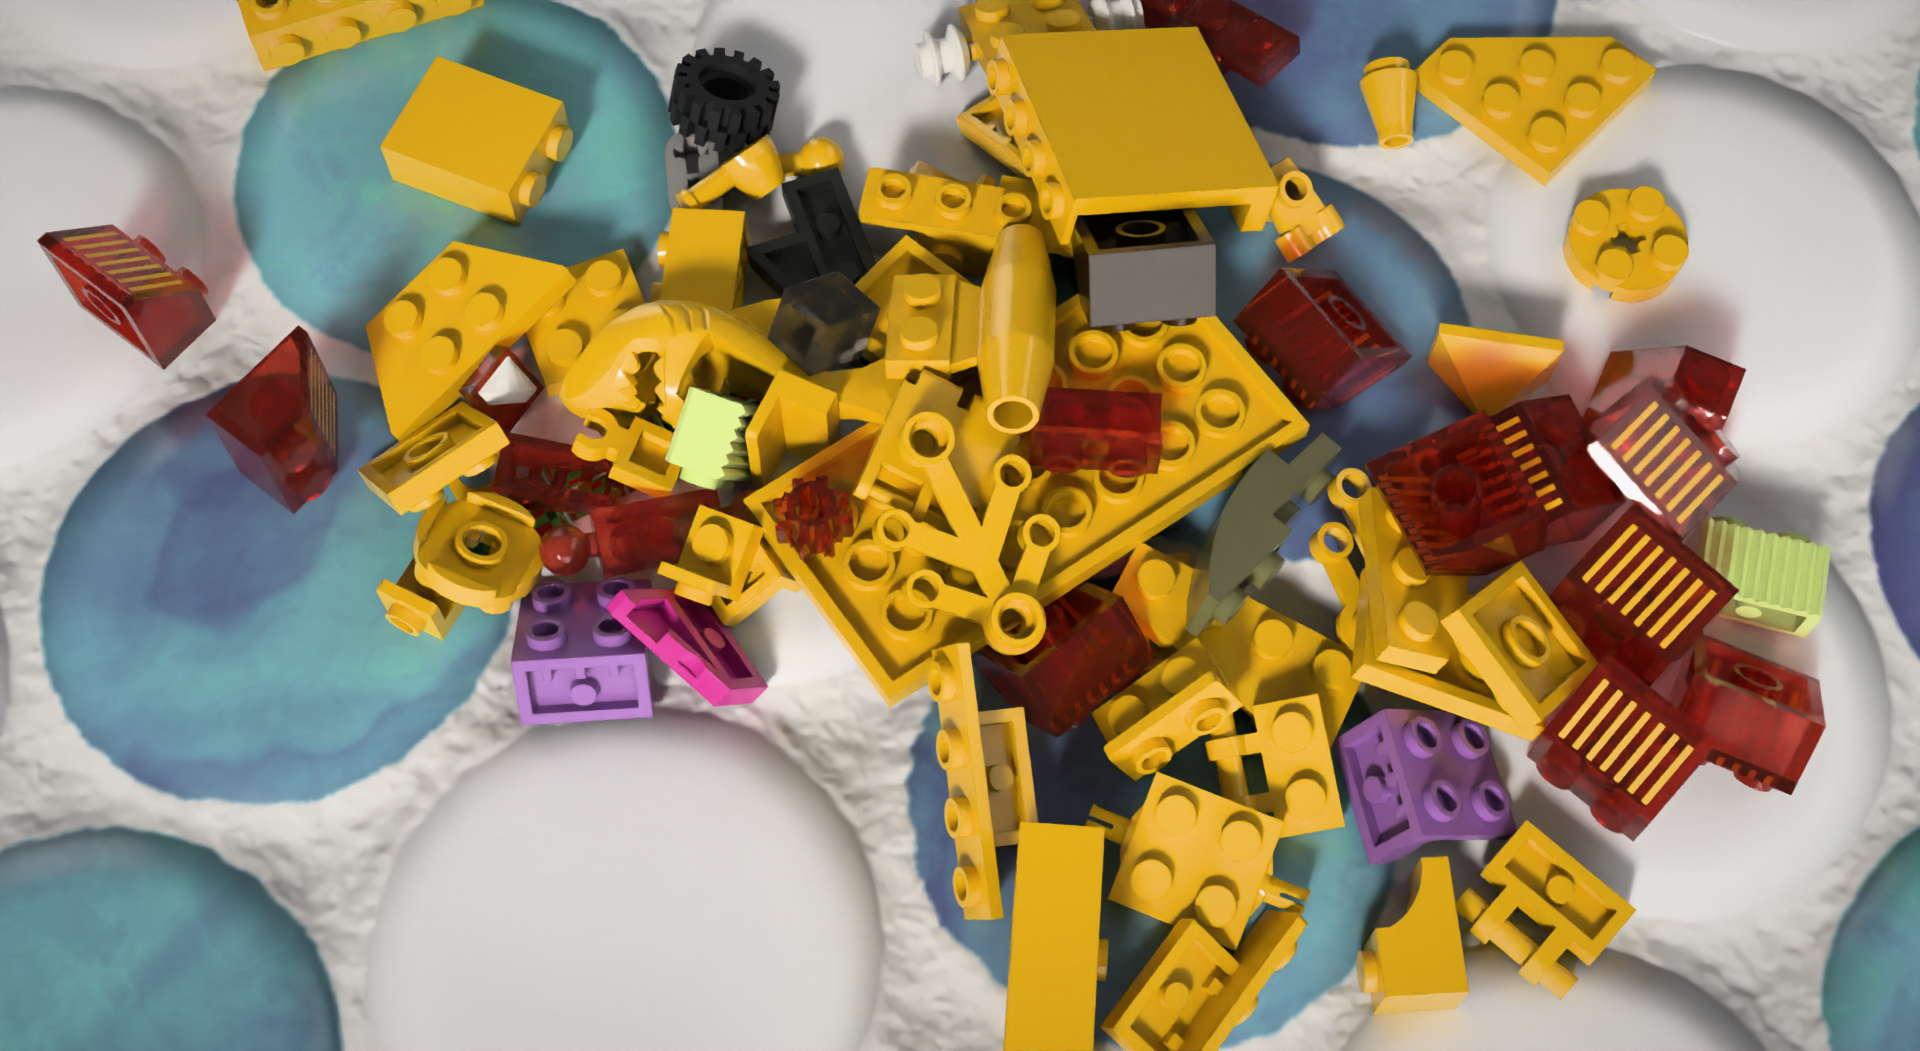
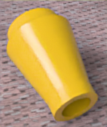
(1390, 99)

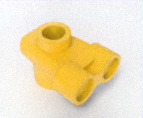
(1301, 216)

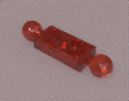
(632, 534)

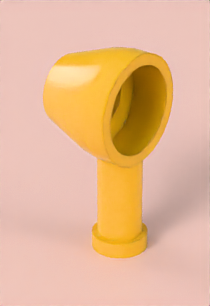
(752, 170)

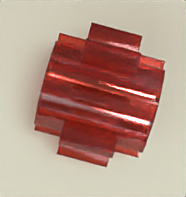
(827, 508)

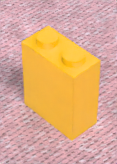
(478, 141)

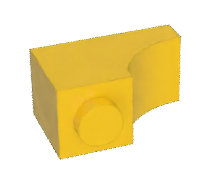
(1421, 956)

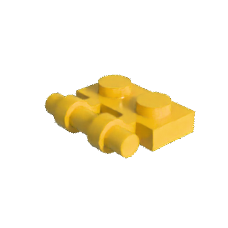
(1295, 764)
(1557, 895)

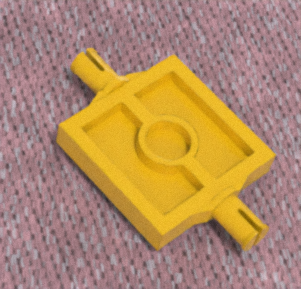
(1197, 859)

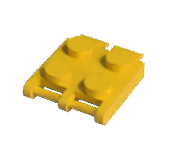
(975, 450)

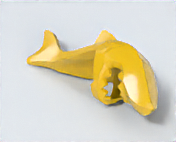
(684, 344)

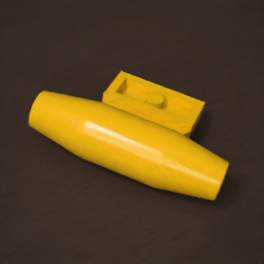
(998, 327)

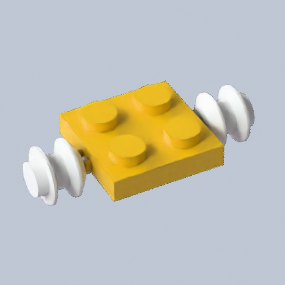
(989, 19)

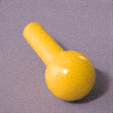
(814, 157)

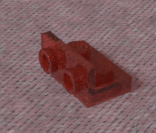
(1098, 432)

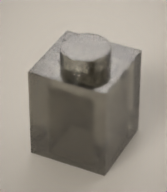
(823, 323)

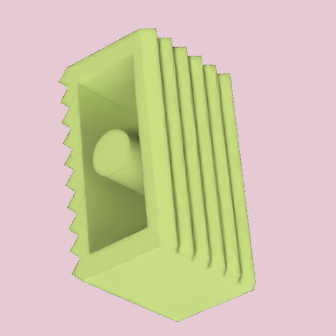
(712, 439)
(1777, 573)

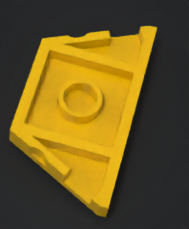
(450, 321)

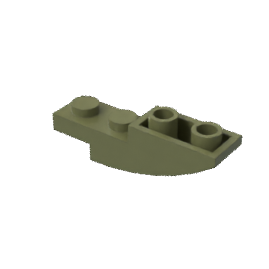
(1252, 531)

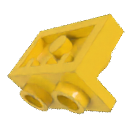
(1166, 710)

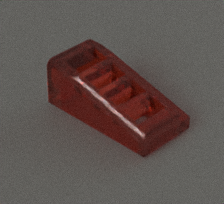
(538, 496)

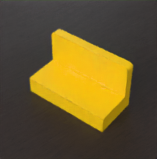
(793, 419)

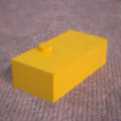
(1055, 939)

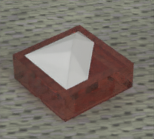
(501, 387)

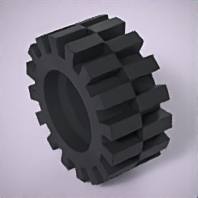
(723, 99)

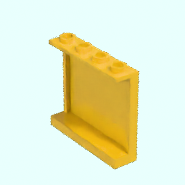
(1128, 125)

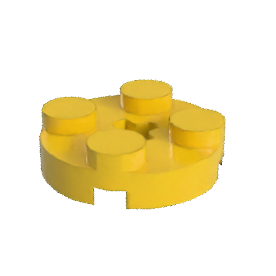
(1635, 215)
(470, 578)

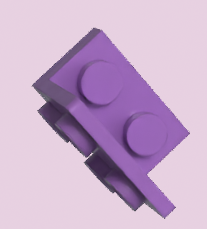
(578, 659)
(1421, 782)

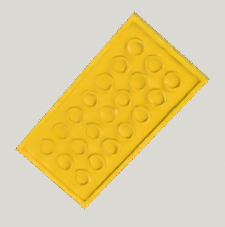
(1214, 427)

